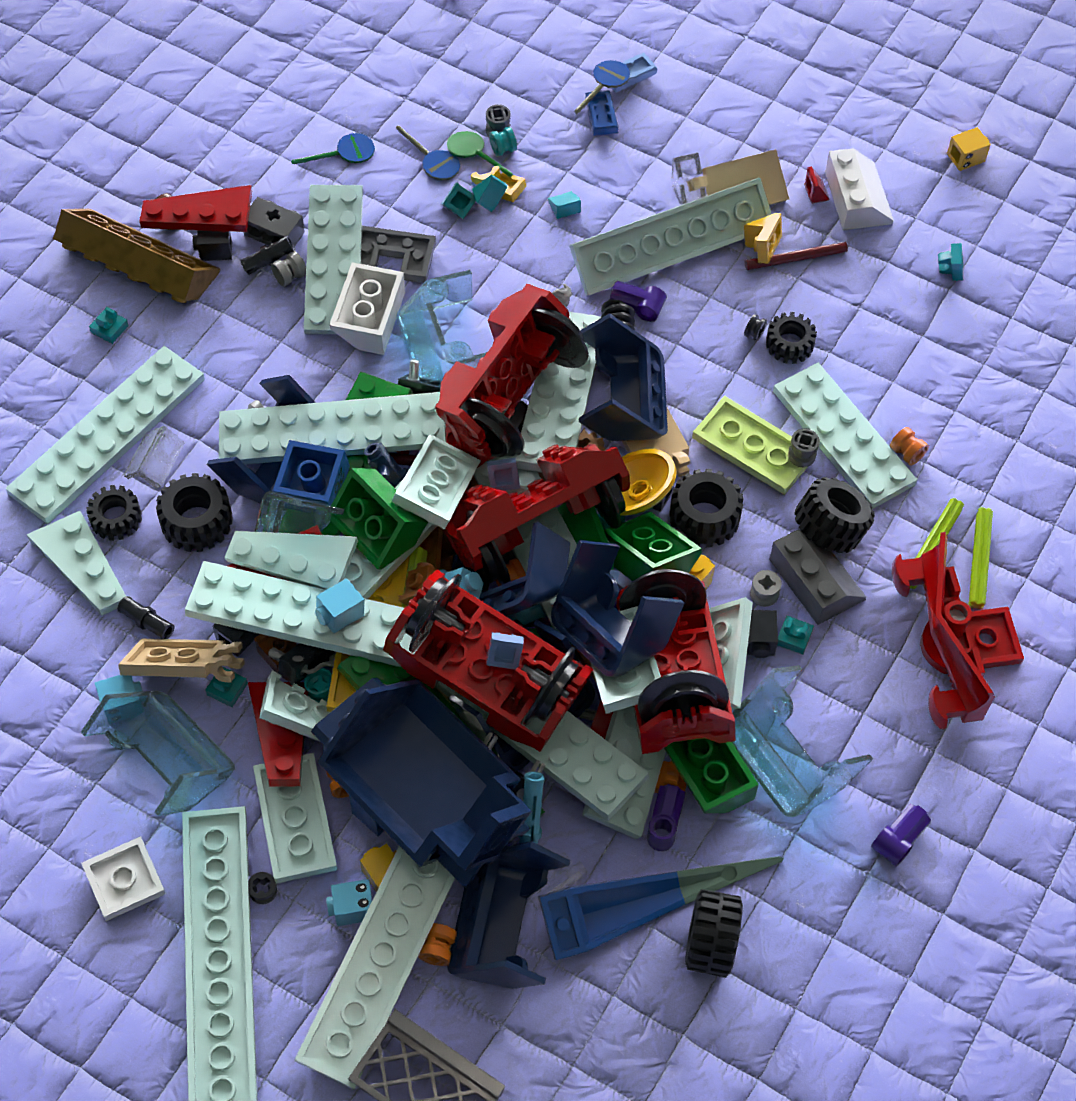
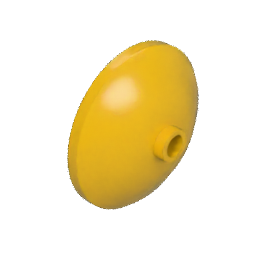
(651, 479)

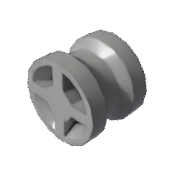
(761, 594)

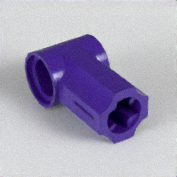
(645, 301)
(665, 816)
(898, 839)

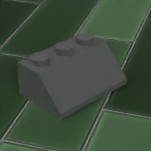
(815, 576)

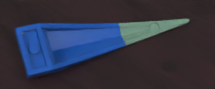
(598, 912)

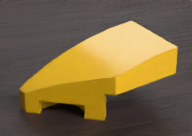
(514, 183)

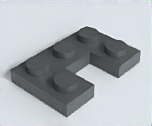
(411, 247)

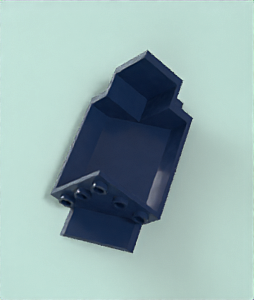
(423, 776)

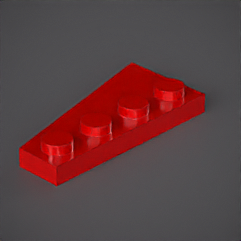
(205, 211)
(280, 746)

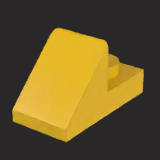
(764, 236)

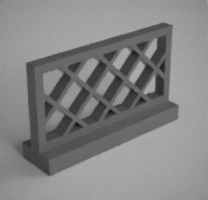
(436, 1053)

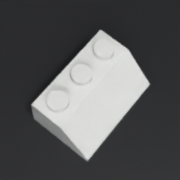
(857, 190)
(368, 307)

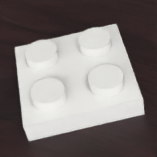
(123, 878)

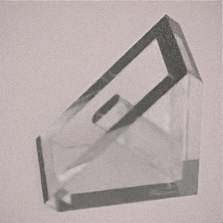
(684, 169)

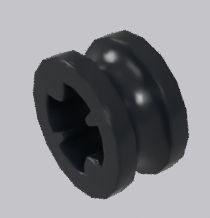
(755, 327)
(261, 897)

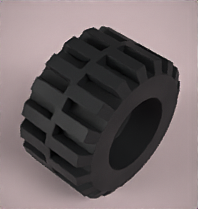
(711, 489)
(189, 494)
(834, 515)
(714, 933)

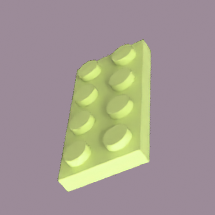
(749, 444)

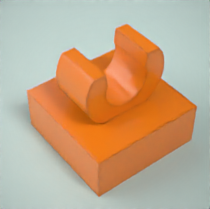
(669, 775)

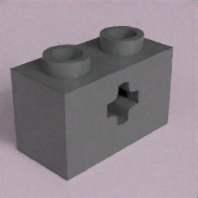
(272, 222)

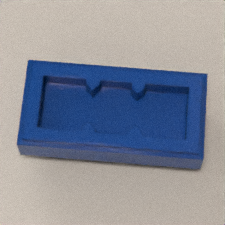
(602, 113)

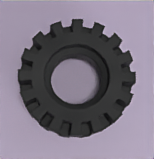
(795, 326)
(111, 499)

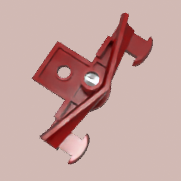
(952, 637)

